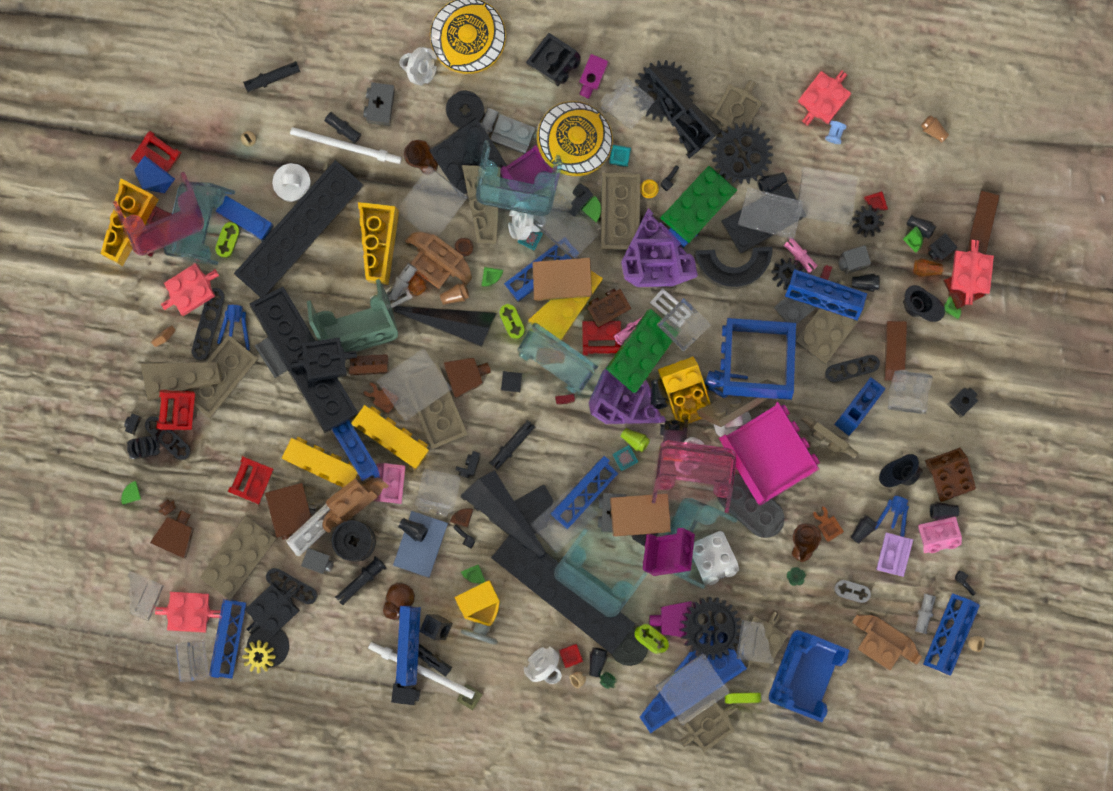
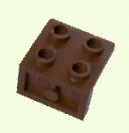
(951, 474)

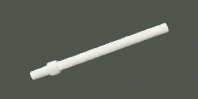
(381, 155)
(388, 653)

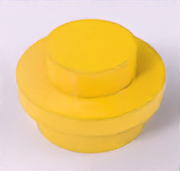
(649, 188)

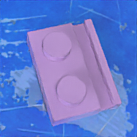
(894, 554)

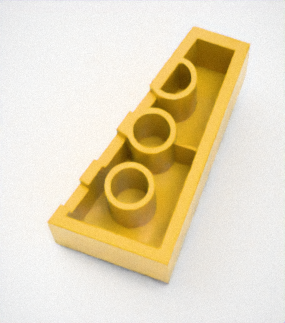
(390, 437)

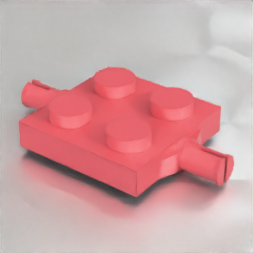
(824, 97)
(972, 272)
(189, 289)
(188, 612)

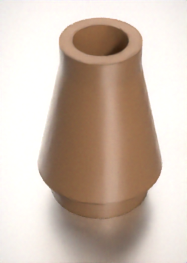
(934, 128)
(456, 294)

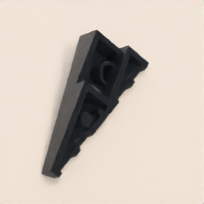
(690, 122)
(466, 325)
(494, 501)

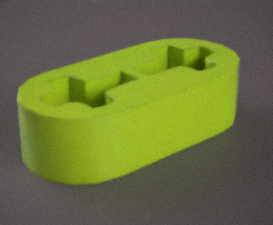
(231, 242)
(516, 319)
(652, 637)
(743, 698)

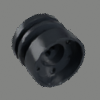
(344, 535)

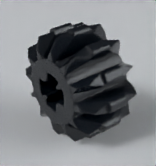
(867, 214)
(782, 277)
(143, 447)

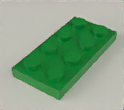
(698, 204)
(640, 352)

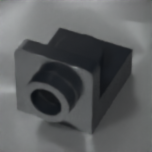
(583, 196)
(941, 248)
(472, 463)

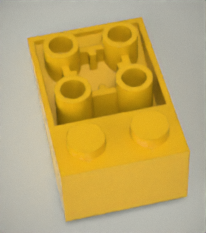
(684, 389)

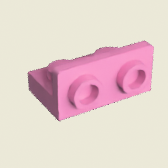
(394, 477)
(940, 535)

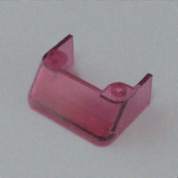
(166, 230)
(695, 464)

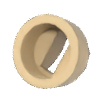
(244, 141)
(976, 643)
(577, 679)

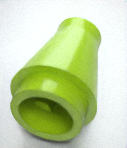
(635, 439)

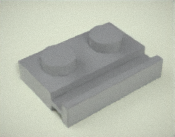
(512, 134)

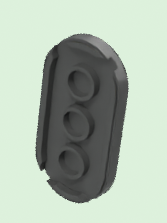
(761, 520)

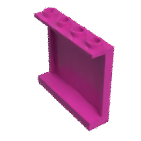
(771, 453)

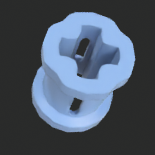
(835, 132)

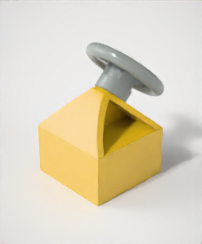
(482, 607)

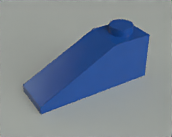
(245, 218)
(859, 406)

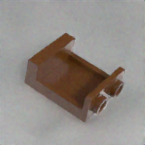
(288, 509)

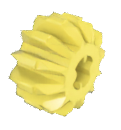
(265, 659)

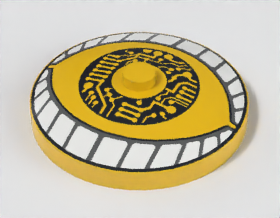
(467, 36)
(577, 135)

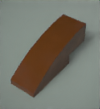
(895, 348)

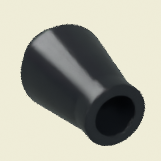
(771, 182)
(926, 227)
(866, 282)
(658, 395)
(942, 511)
(413, 529)
(863, 529)
(597, 661)

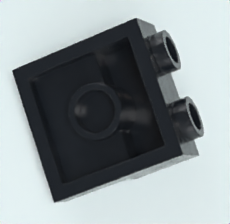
(554, 59)

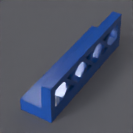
(529, 287)
(827, 293)
(356, 451)
(582, 485)
(221, 640)
(408, 645)
(951, 650)

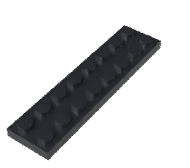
(299, 229)
(287, 333)
(540, 578)

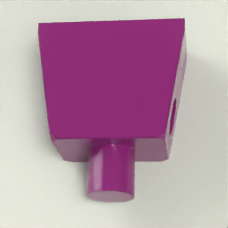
(594, 66)
(670, 618)

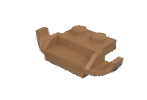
(438, 260)
(351, 500)
(885, 642)

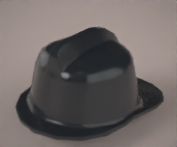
(923, 304)
(901, 471)

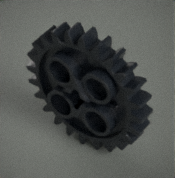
(672, 74)
(757, 145)
(694, 629)

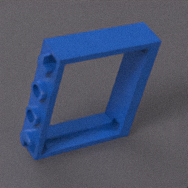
(756, 389)

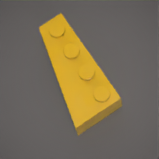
(131, 201)
(378, 239)
(560, 314)
(319, 463)

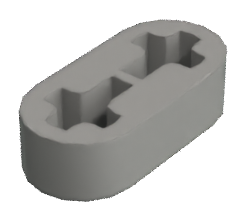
(854, 586)

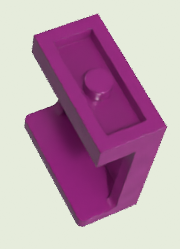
(526, 167)
(669, 553)

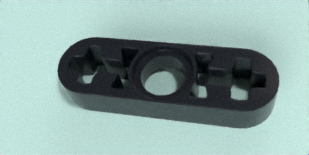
(855, 361)
(174, 452)
(307, 588)

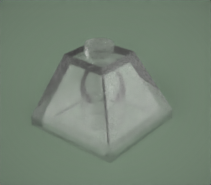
(683, 324)

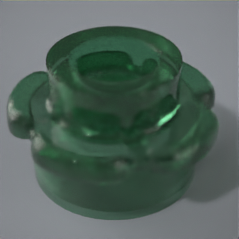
(796, 571)
(607, 680)

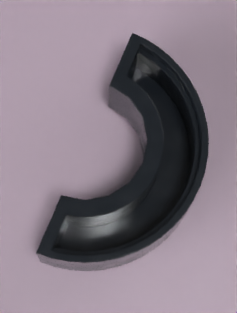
(732, 277)

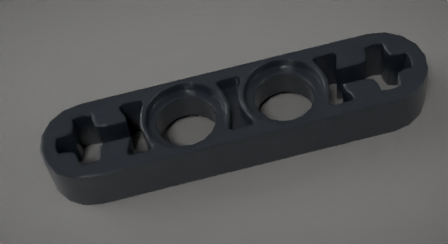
(210, 324)

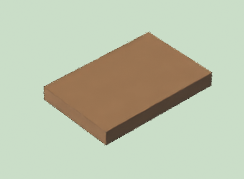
(562, 279)
(639, 515)

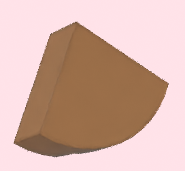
(163, 336)

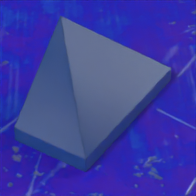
(152, 176)

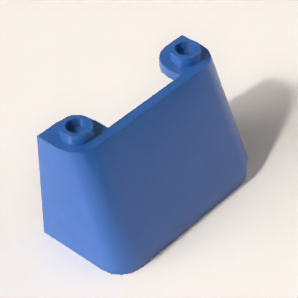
(806, 674)

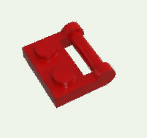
(143, 150)
(606, 332)
(182, 410)
(256, 483)

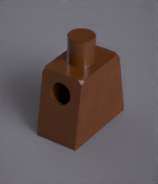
(465, 375)
(175, 535)

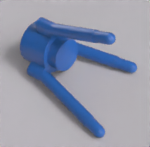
(234, 314)
(713, 380)
(898, 506)

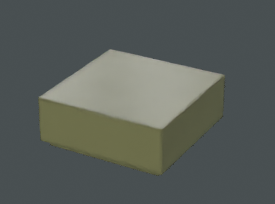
(468, 702)

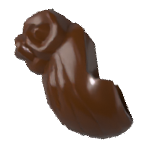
(418, 156)
(806, 540)
(397, 595)

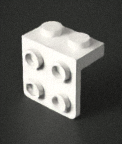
(714, 558)

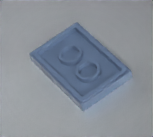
(421, 556)

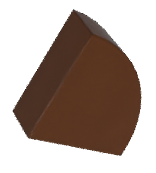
(462, 517)

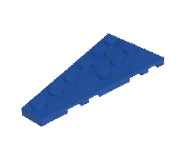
(727, 668)

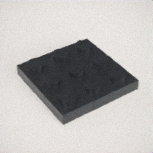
(463, 148)

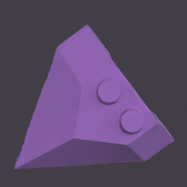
(656, 257)
(616, 404)

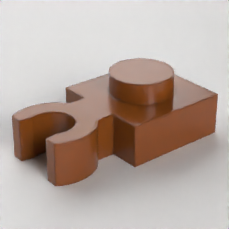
(381, 399)
(829, 526)

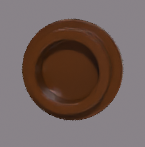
(464, 246)
(167, 506)

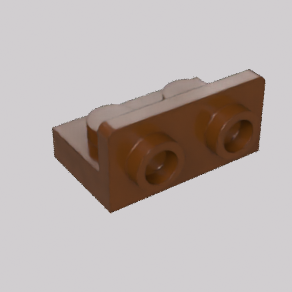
(608, 307)
(369, 365)

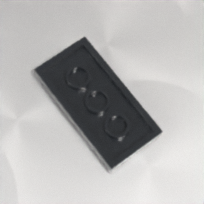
(744, 237)

